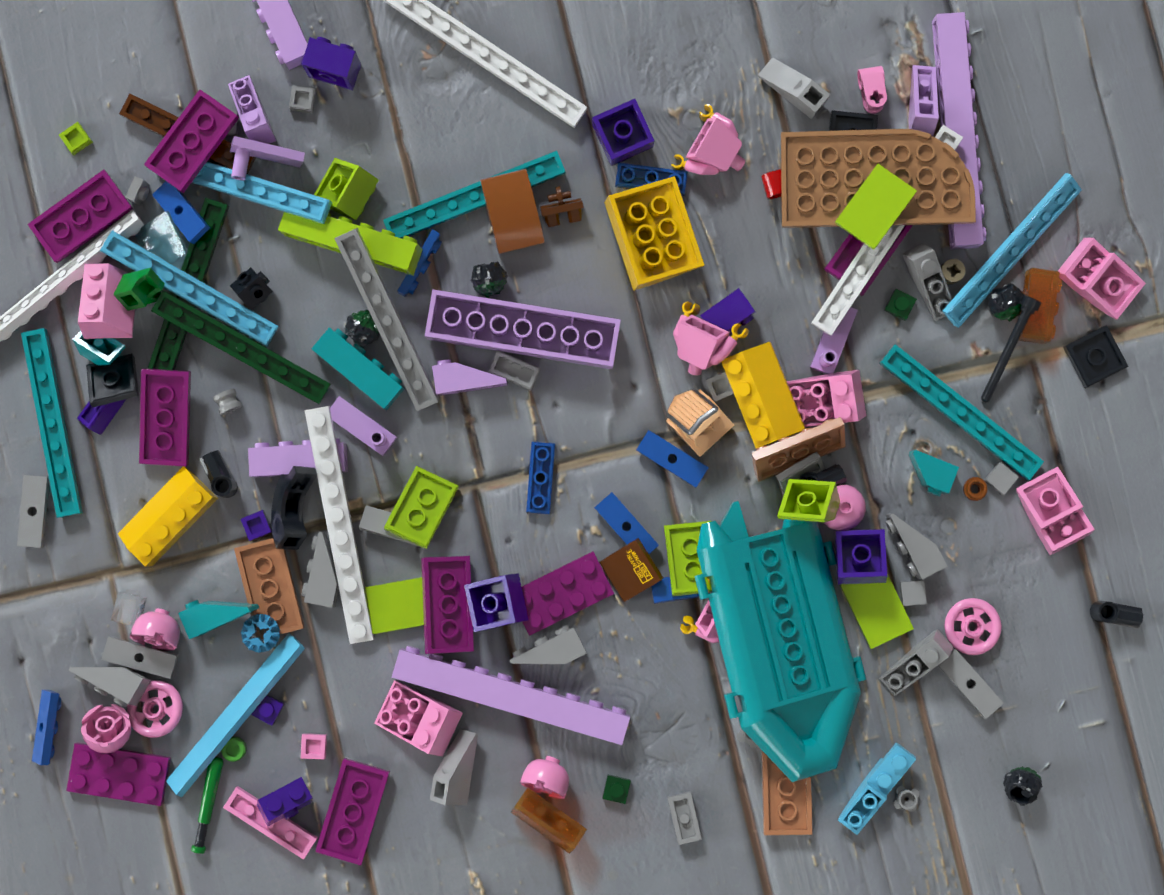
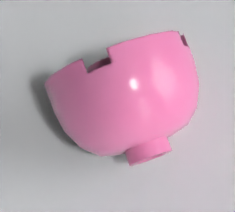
(850, 510)
(156, 629)
(106, 728)
(546, 777)

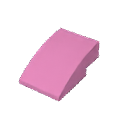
(1101, 277)
(1054, 511)

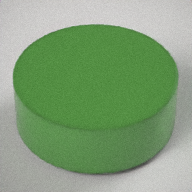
(234, 749)

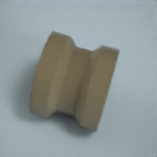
(952, 277)

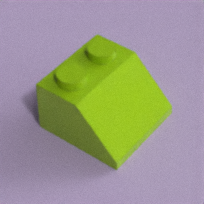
(347, 188)
(809, 501)

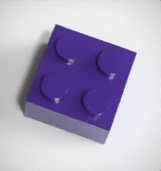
(331, 63)
(623, 132)
(861, 556)
(496, 602)

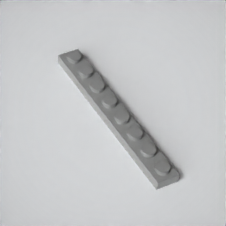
(387, 319)

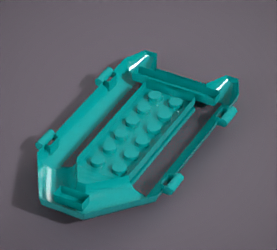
(783, 642)

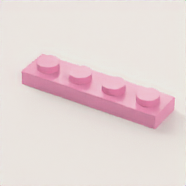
(283, 831)

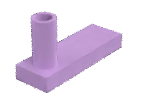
(244, 148)
(831, 347)
(361, 426)

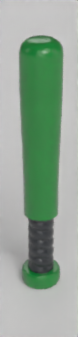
(208, 799)

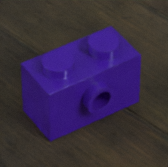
(730, 311)
(284, 802)

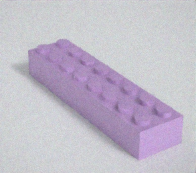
(522, 329)

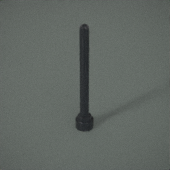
(1028, 307)

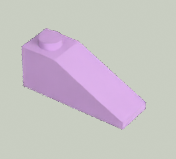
(923, 99)
(458, 378)

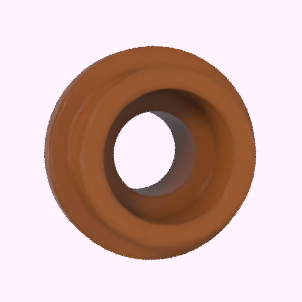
(982, 488)

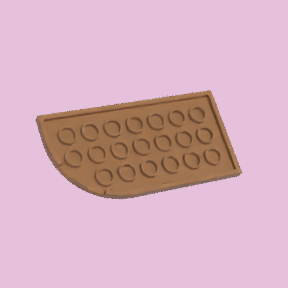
(828, 168)

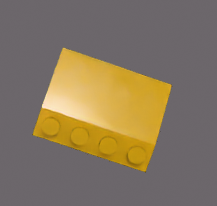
(653, 232)

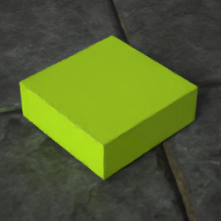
(75, 138)

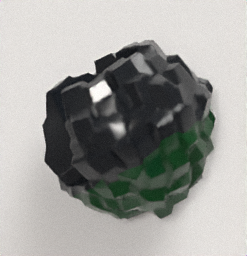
(489, 279)
(1006, 302)
(362, 328)
(1022, 785)

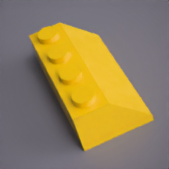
(763, 394)
(167, 517)

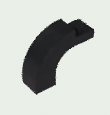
(287, 507)

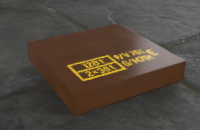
(631, 570)

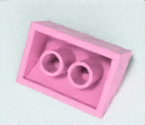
(99, 309)

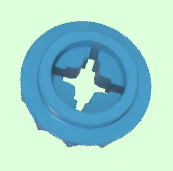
(270, 637)

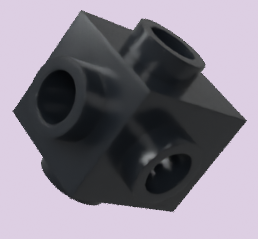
(251, 287)

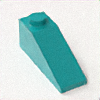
(209, 615)

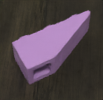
(251, 111)

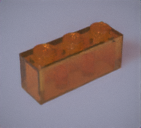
(1042, 286)
(548, 820)

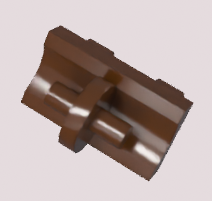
(572, 207)

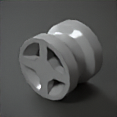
(227, 402)

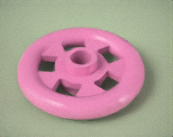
(979, 607)
(174, 711)

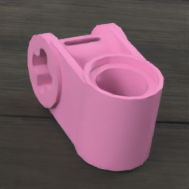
(872, 84)

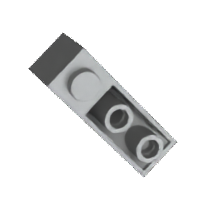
(794, 87)
(928, 278)
(921, 553)
(322, 583)
(557, 650)
(917, 662)
(120, 682)
(454, 774)

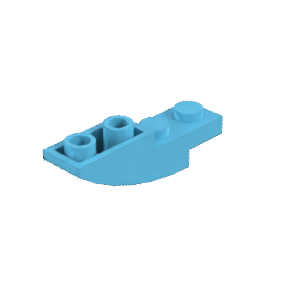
(875, 788)

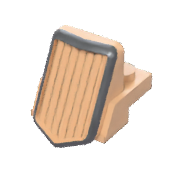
(697, 420)

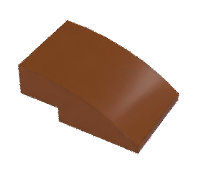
(512, 211)

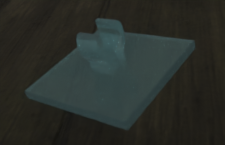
(162, 238)

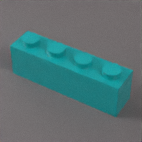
(357, 368)

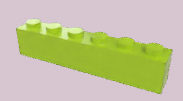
(383, 246)

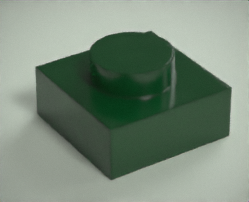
(900, 304)
(616, 789)

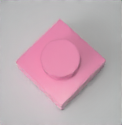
(313, 746)

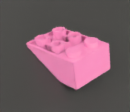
(829, 397)
(418, 718)

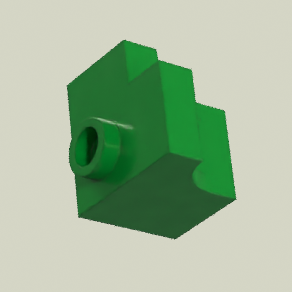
(139, 289)

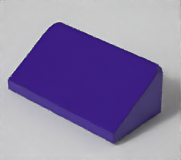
(99, 417)

